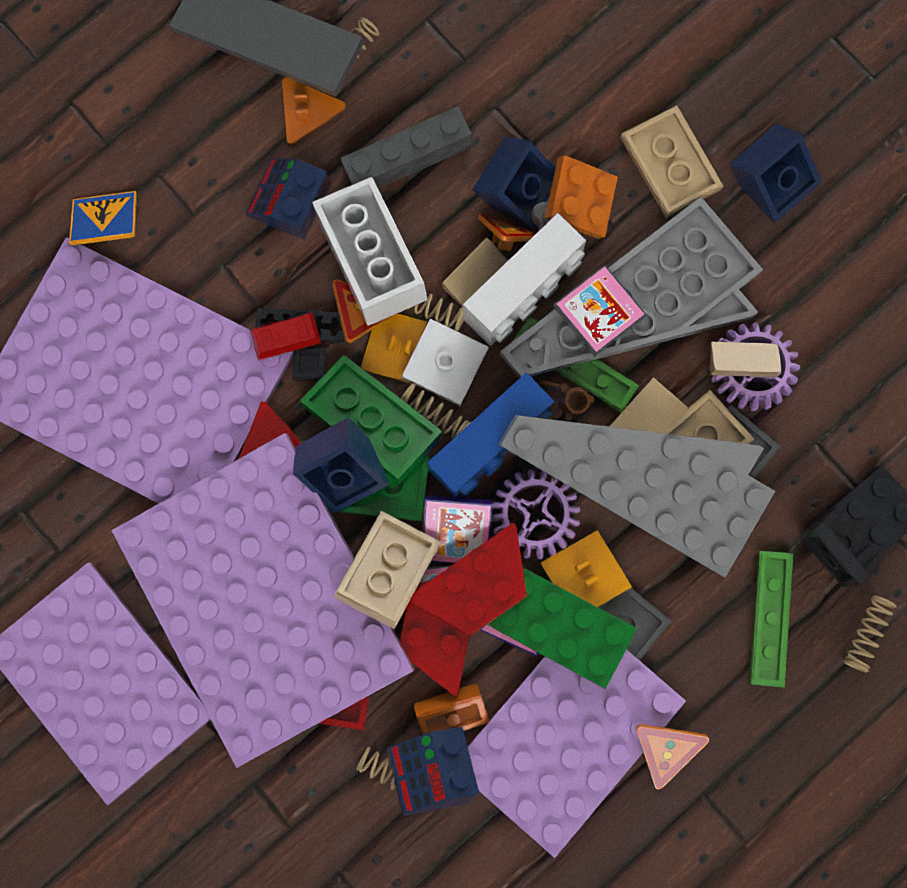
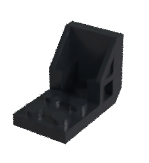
(859, 528)

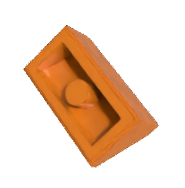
(452, 711)

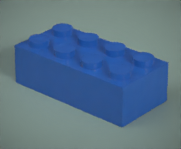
(476, 448)

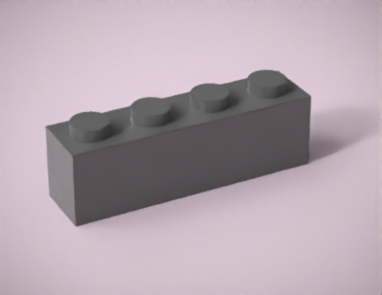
(409, 150)

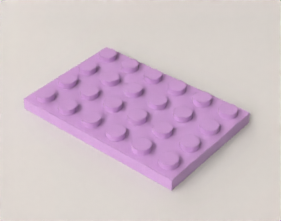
(99, 683)
(566, 745)

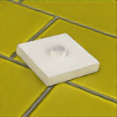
(444, 362)

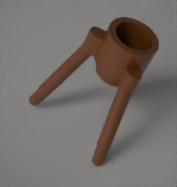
(570, 401)

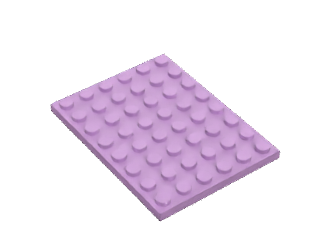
(131, 376)
(247, 599)

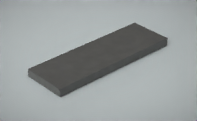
(272, 39)

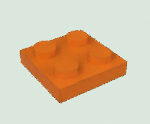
(582, 196)

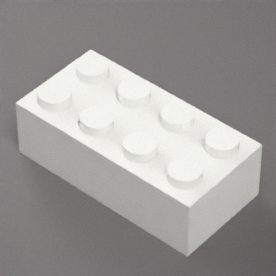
(370, 251)
(524, 280)

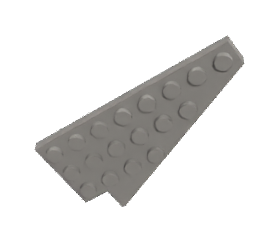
(681, 278)
(670, 485)

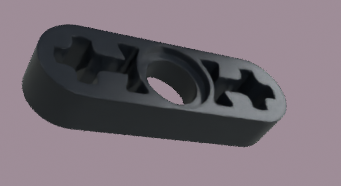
(327, 320)

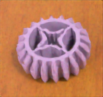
(778, 384)
(548, 522)

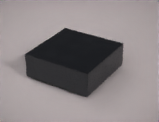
(309, 364)

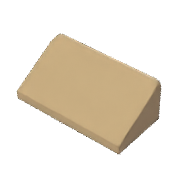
(474, 271)
(745, 359)

